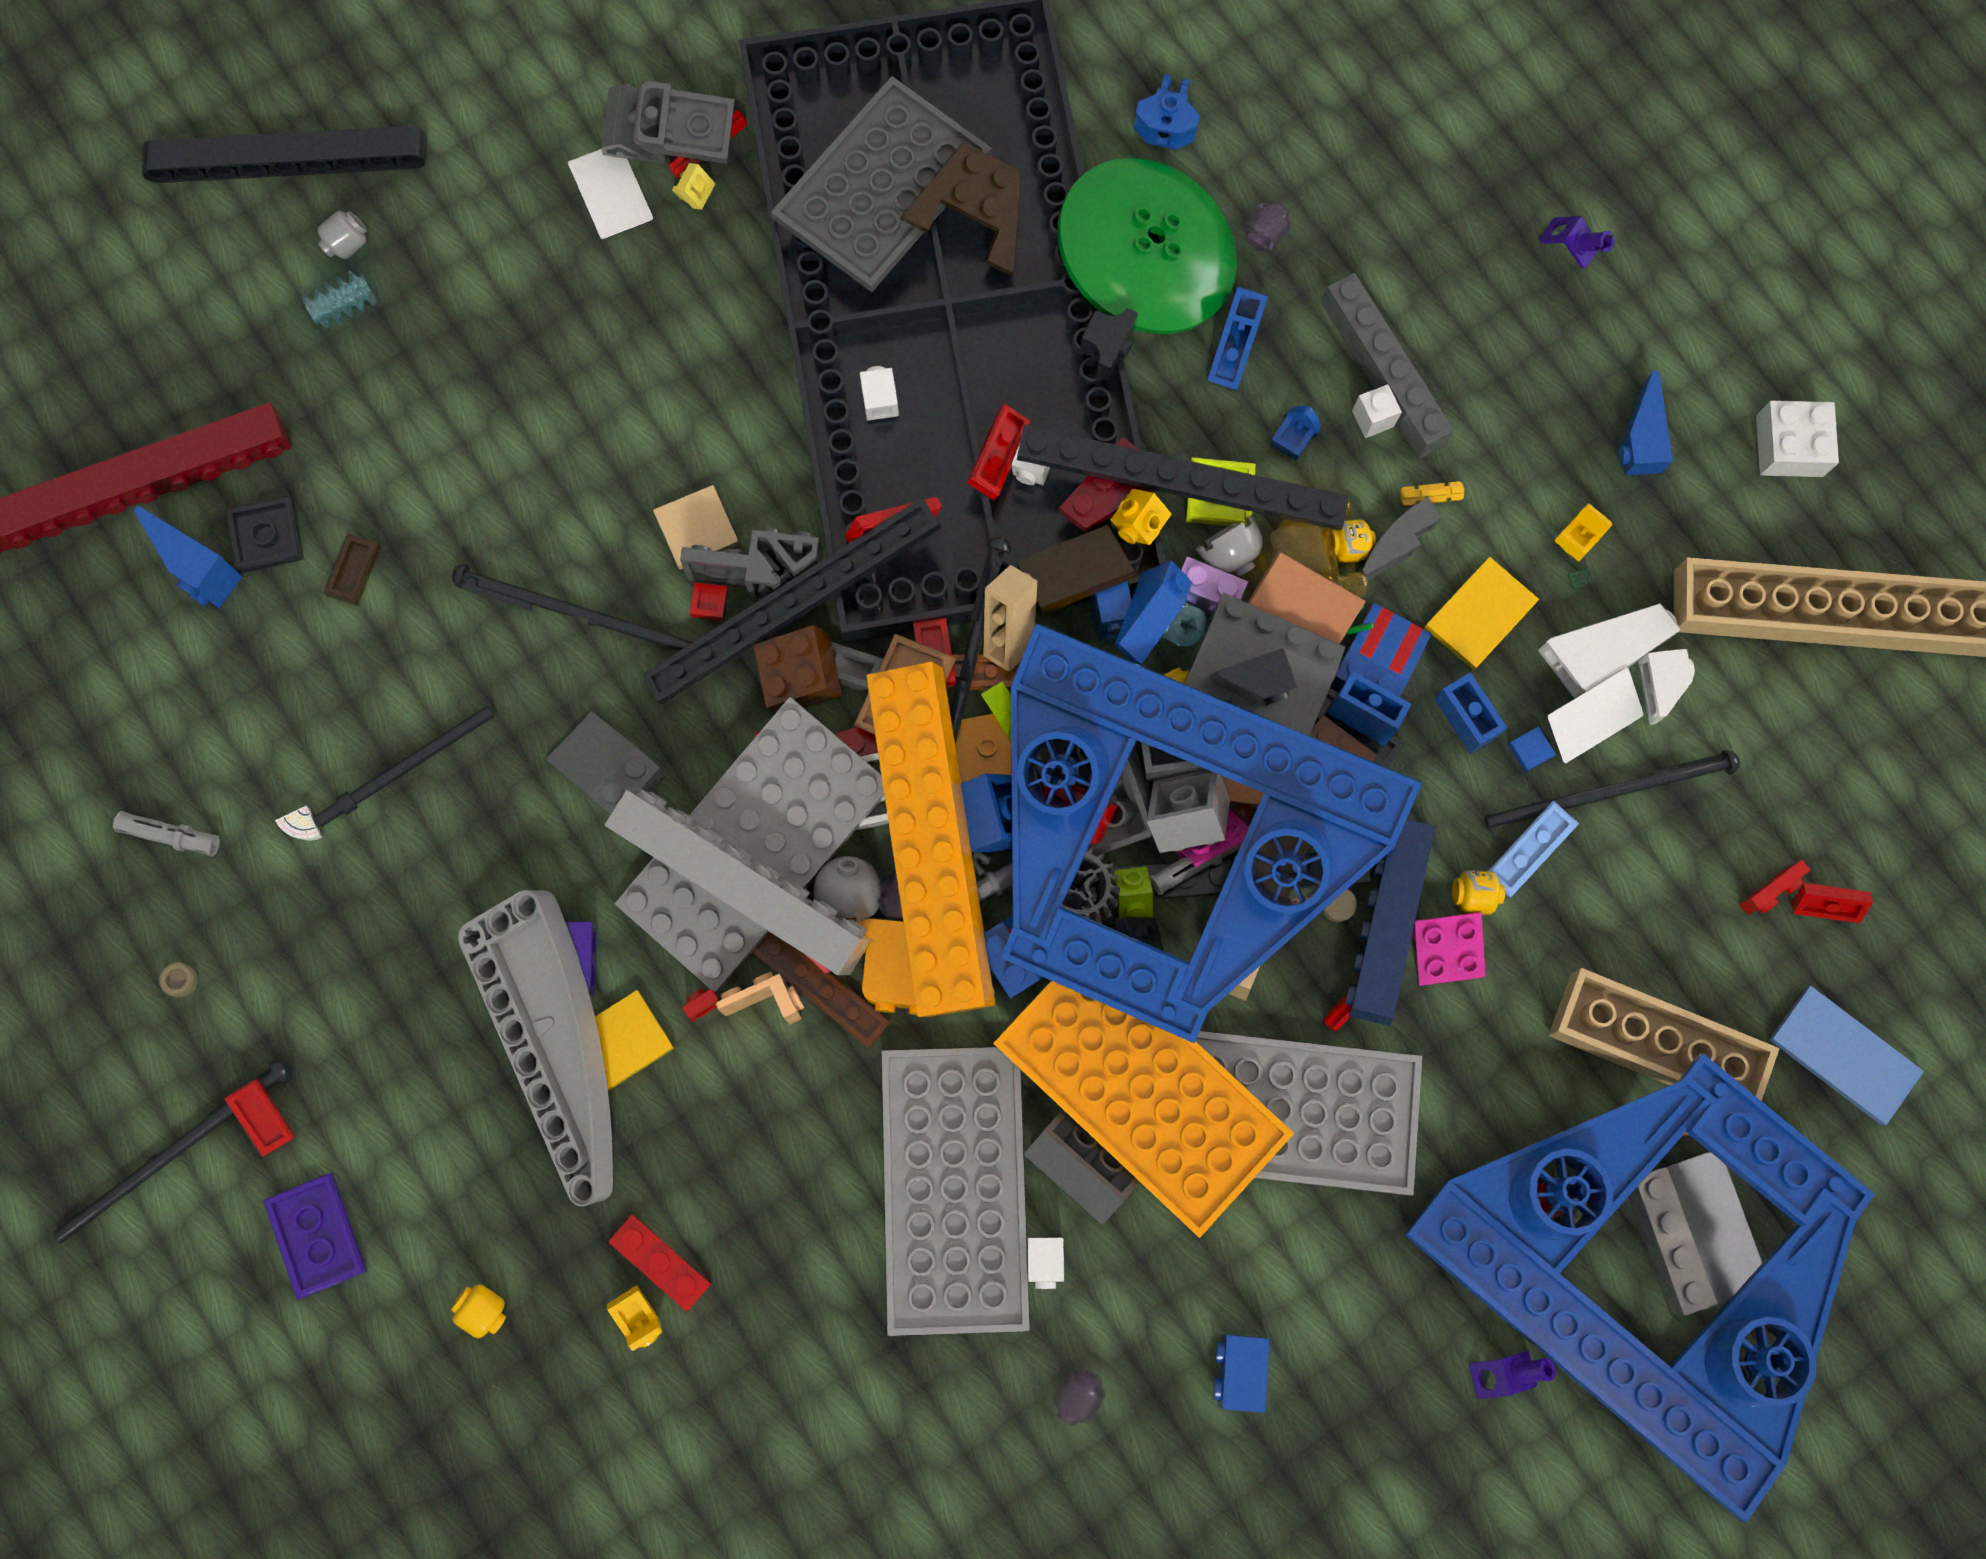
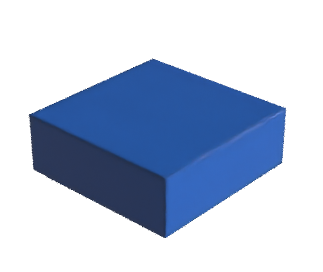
(1531, 749)

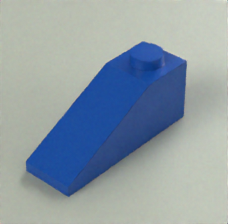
(1237, 337)
(1646, 439)
(1152, 609)

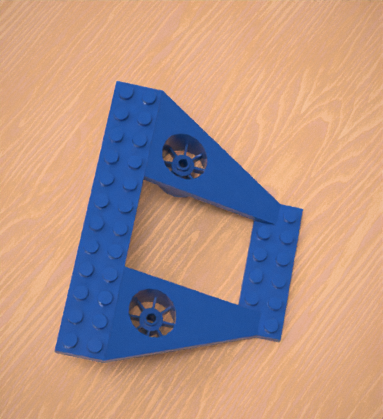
(1310, 791)
(1700, 1408)

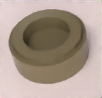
(1342, 907)
(178, 979)

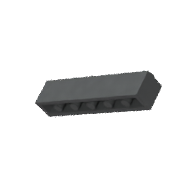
(1386, 363)

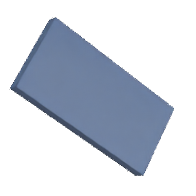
(1846, 1055)

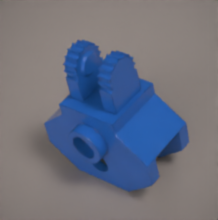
(1169, 114)

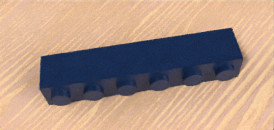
(1390, 926)

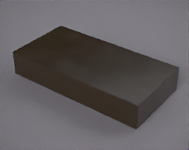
(352, 569)

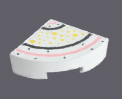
(300, 824)

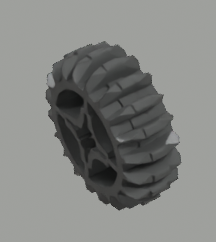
(1093, 872)

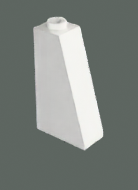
(1604, 649)

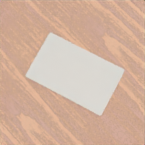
(610, 192)
(1595, 715)

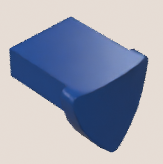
(1296, 431)

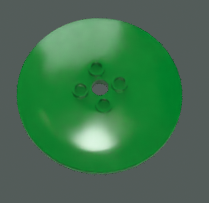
(1120, 267)

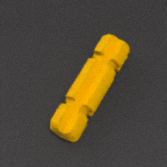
(1435, 492)

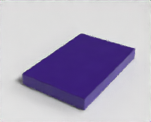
(314, 1236)

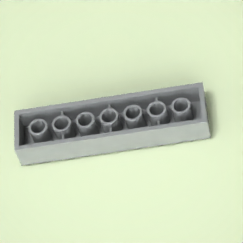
(738, 882)

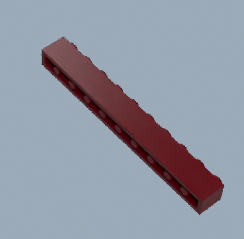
(141, 475)

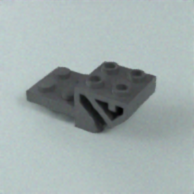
(664, 122)
(767, 553)

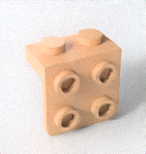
(764, 987)

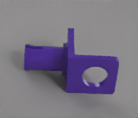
(1578, 238)
(1512, 1374)

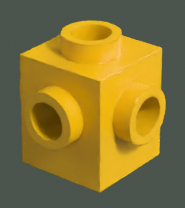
(1140, 517)

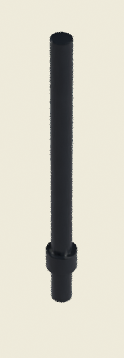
(348, 801)

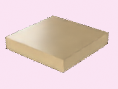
(696, 521)

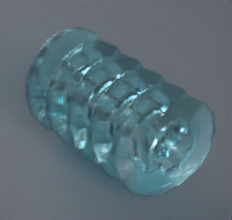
(339, 300)
(1187, 626)

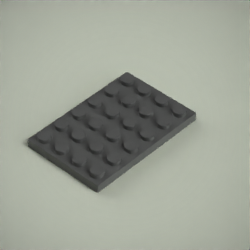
(867, 178)

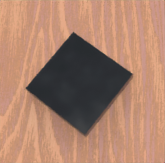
(264, 534)

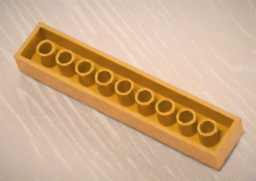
(930, 840)

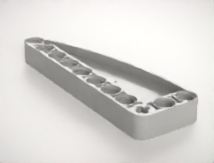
(559, 1027)

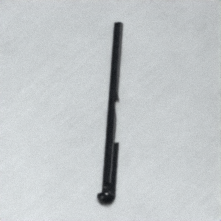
(991, 570)
(525, 598)
(1725, 761)
(278, 1071)

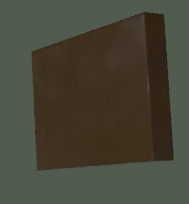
(1077, 569)

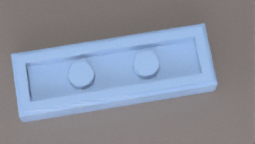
(1533, 847)

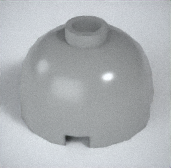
(1233, 547)
(849, 887)

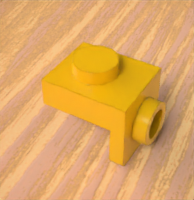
(1583, 532)
(635, 1318)

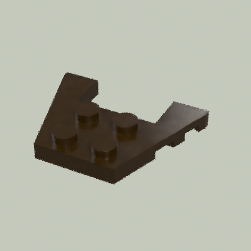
(980, 190)

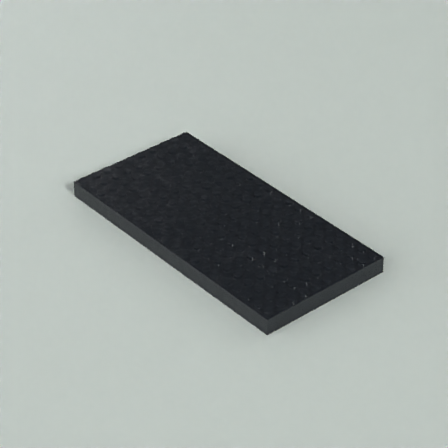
(942, 317)

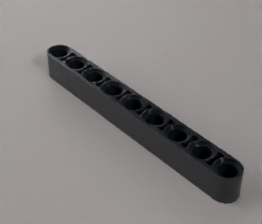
(283, 154)

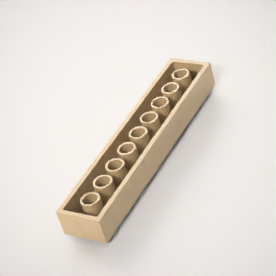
(1830, 606)

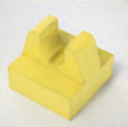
(694, 186)

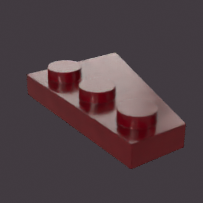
(1096, 499)

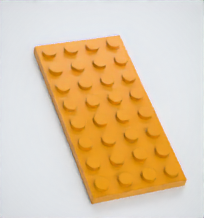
(1147, 1100)

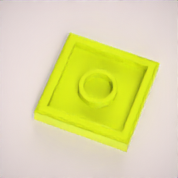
(1217, 514)

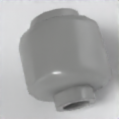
(342, 234)

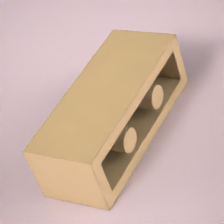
(1009, 617)

